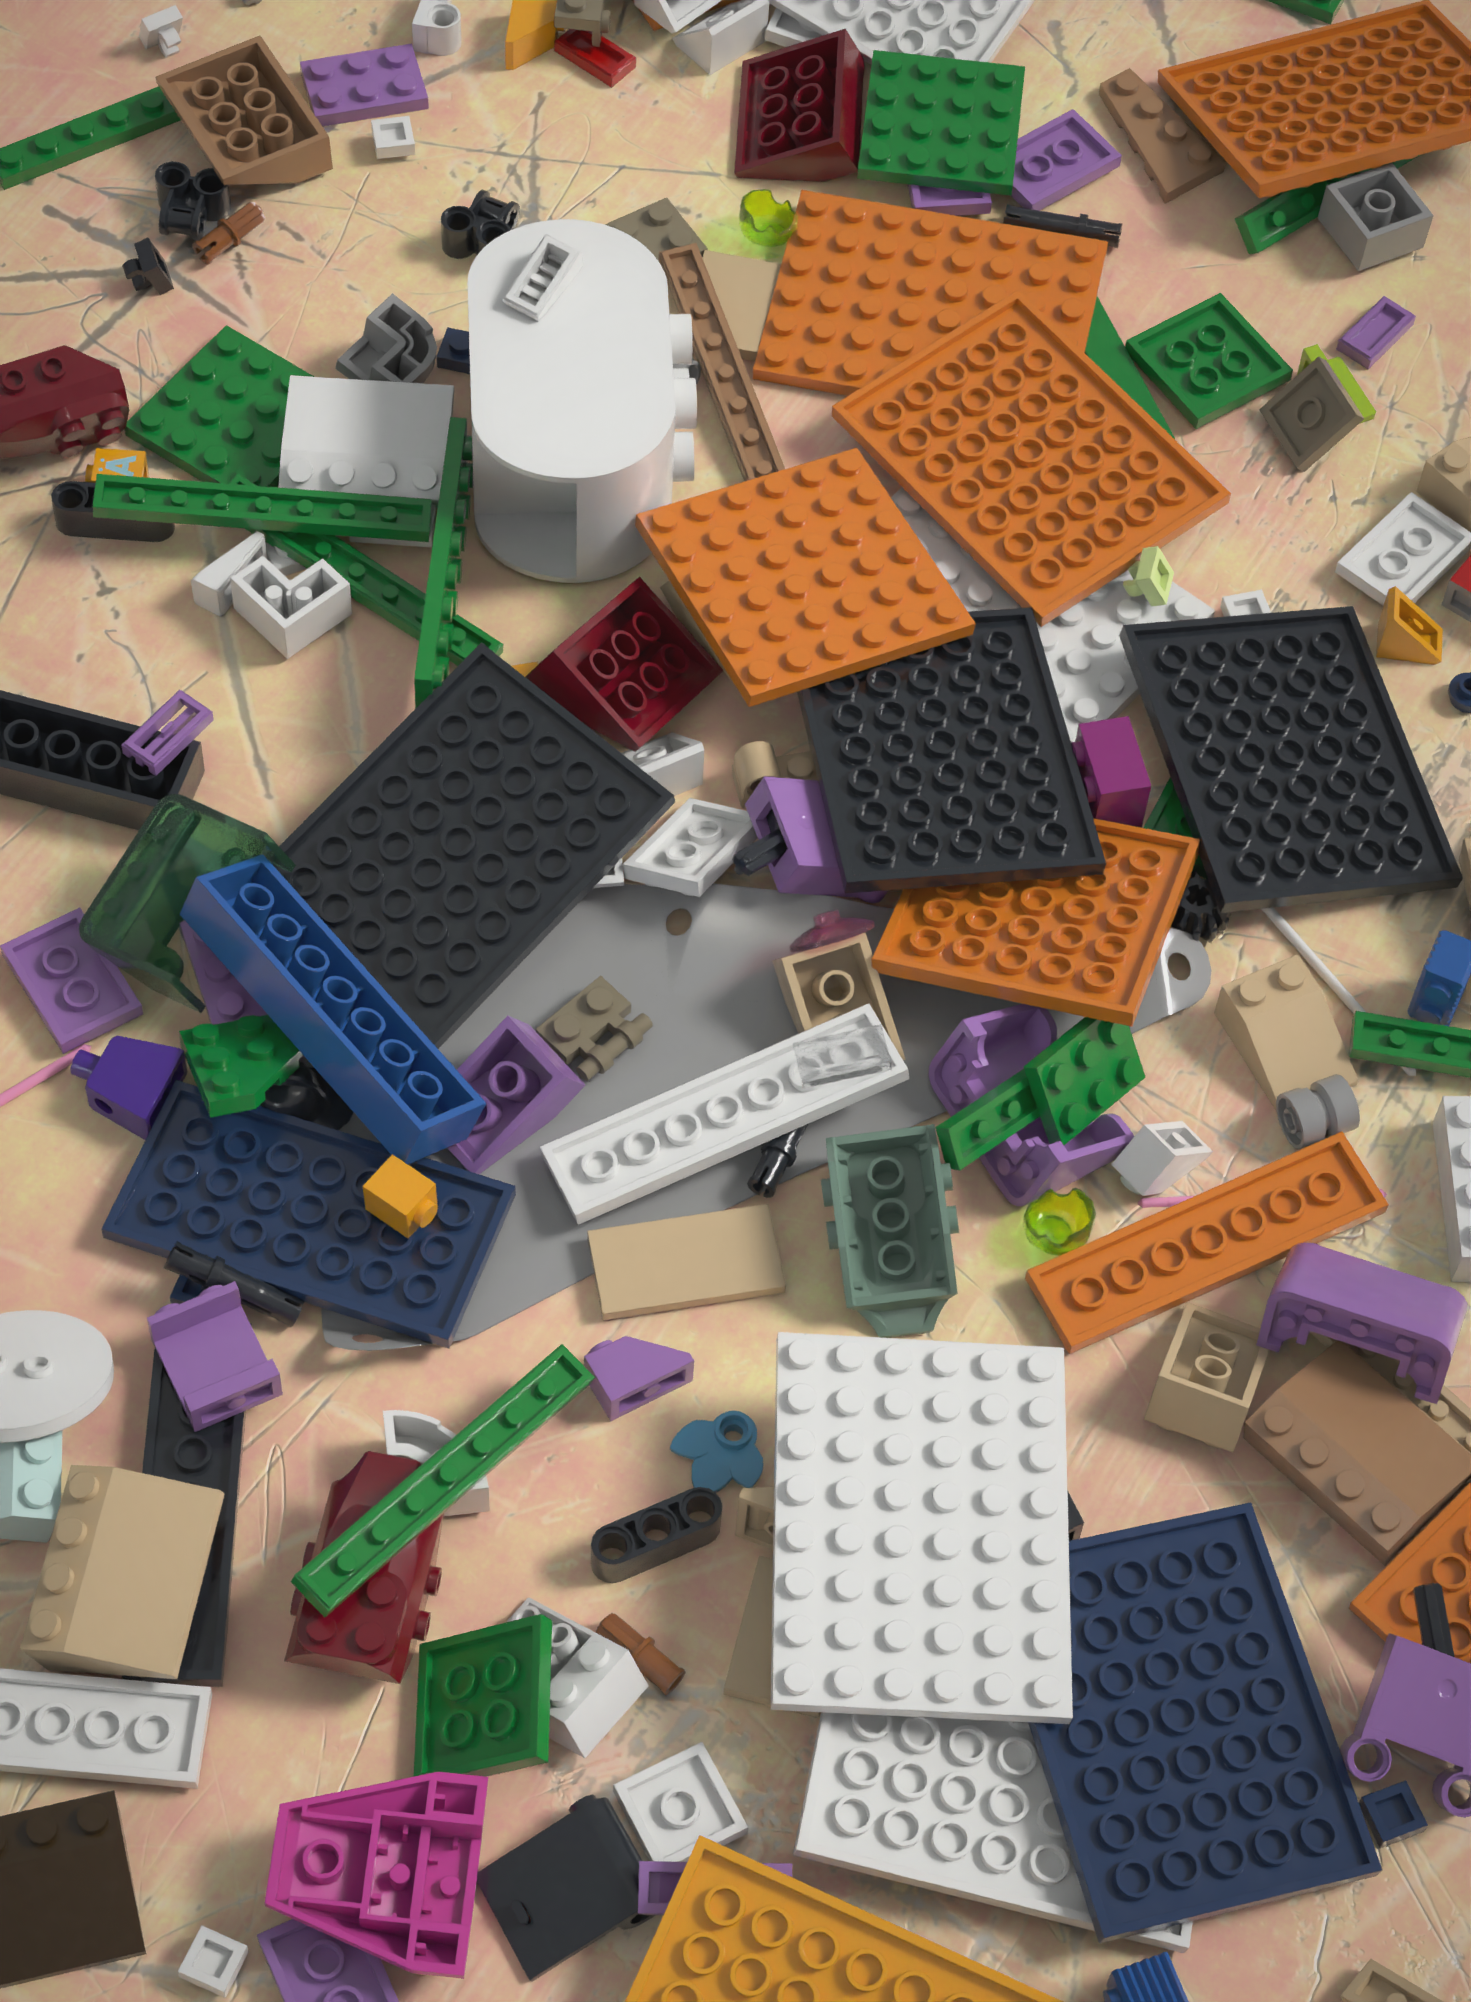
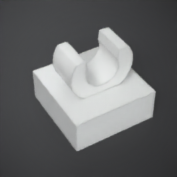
(162, 30)

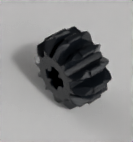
(1199, 911)

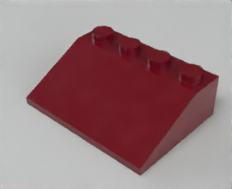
(801, 111)
(627, 668)

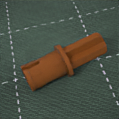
(229, 232)
(649, 1659)

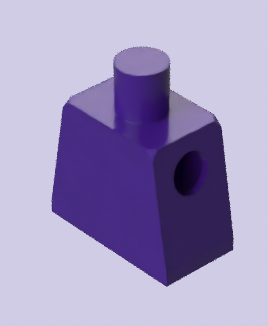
(130, 1080)

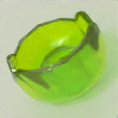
(765, 220)
(1059, 1221)

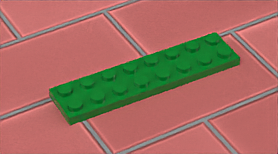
(445, 567)

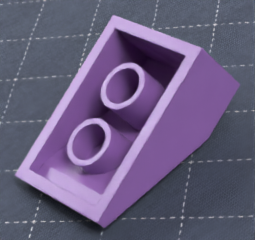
(522, 1091)

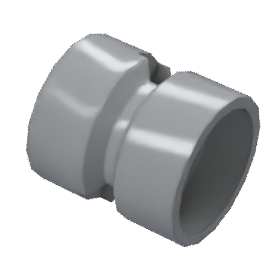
(1322, 1110)

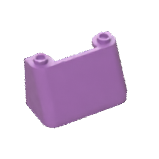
(987, 1053)
(1368, 1309)

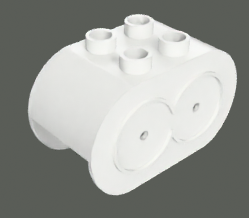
(576, 406)

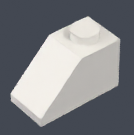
(1160, 1157)

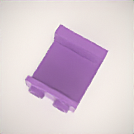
(213, 1356)

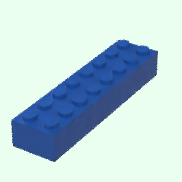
(332, 1009)

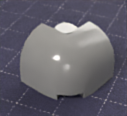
(393, 348)

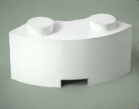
(419, 1438)

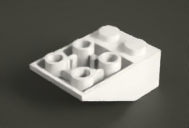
(589, 1681)

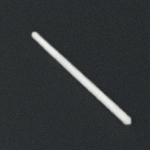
(1319, 967)

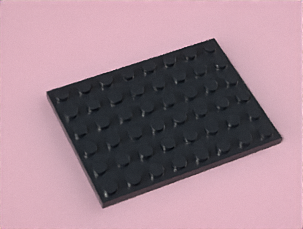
(1288, 758)
(952, 766)
(468, 839)

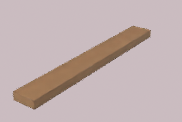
(721, 363)

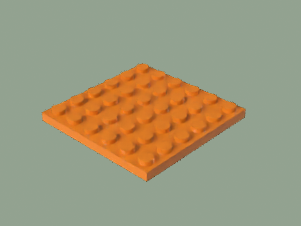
(803, 576)
(1051, 941)

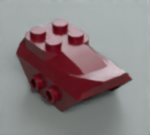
(60, 403)
(382, 1620)

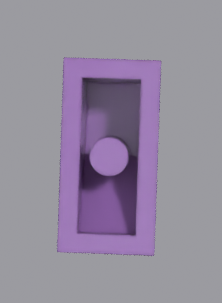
(635, 1373)

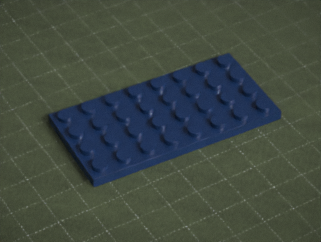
(291, 1211)

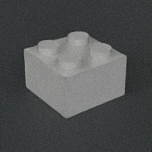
(1375, 216)

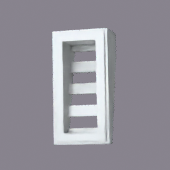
(547, 250)
(213, 585)

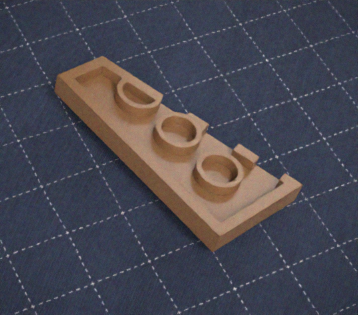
(1167, 144)

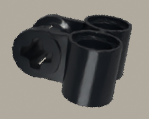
(189, 200)
(472, 228)

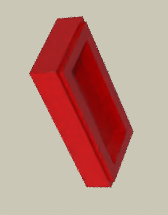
(606, 63)

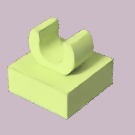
(1150, 577)

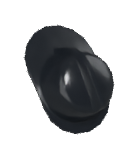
(308, 1098)

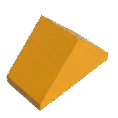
(1407, 631)

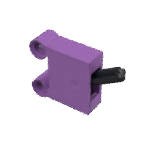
(794, 840)
(1419, 1701)

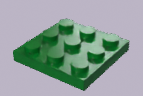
(1208, 360)
(485, 1699)

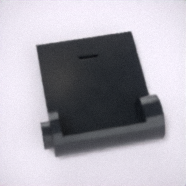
(572, 1880)

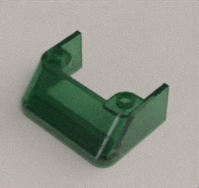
(148, 887)

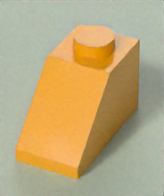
(530, 31)

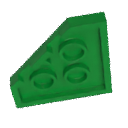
(238, 1061)

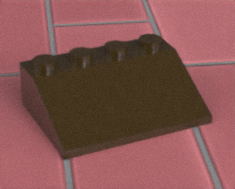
(65, 1890)

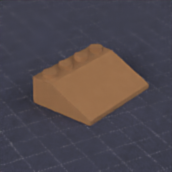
(248, 116)
(1359, 1450)

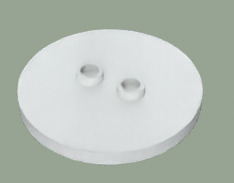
(49, 1373)

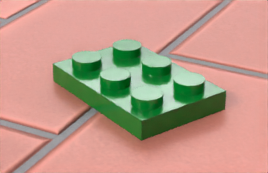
(1083, 1076)

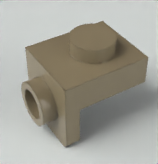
(583, 15)

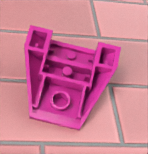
(385, 1868)

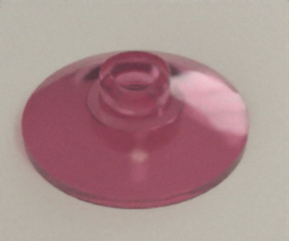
(830, 929)

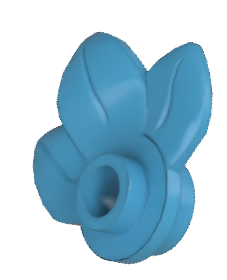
(718, 1458)

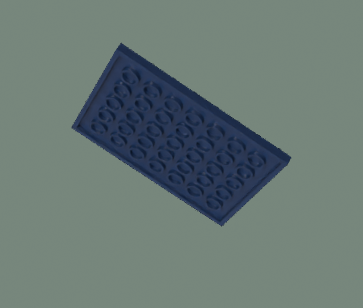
(1194, 1733)

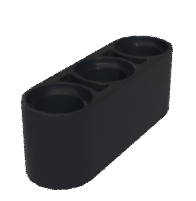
(74, 517)
(643, 1553)

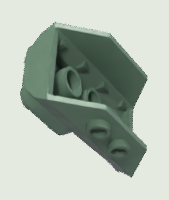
(892, 1227)

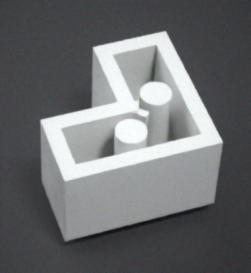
(291, 610)

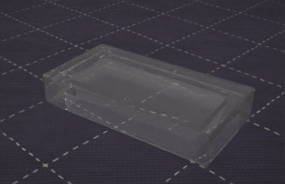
(842, 1056)

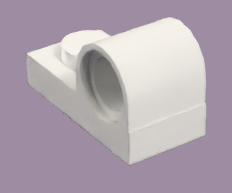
(436, 28)

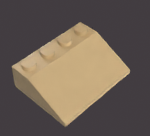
(122, 1573)

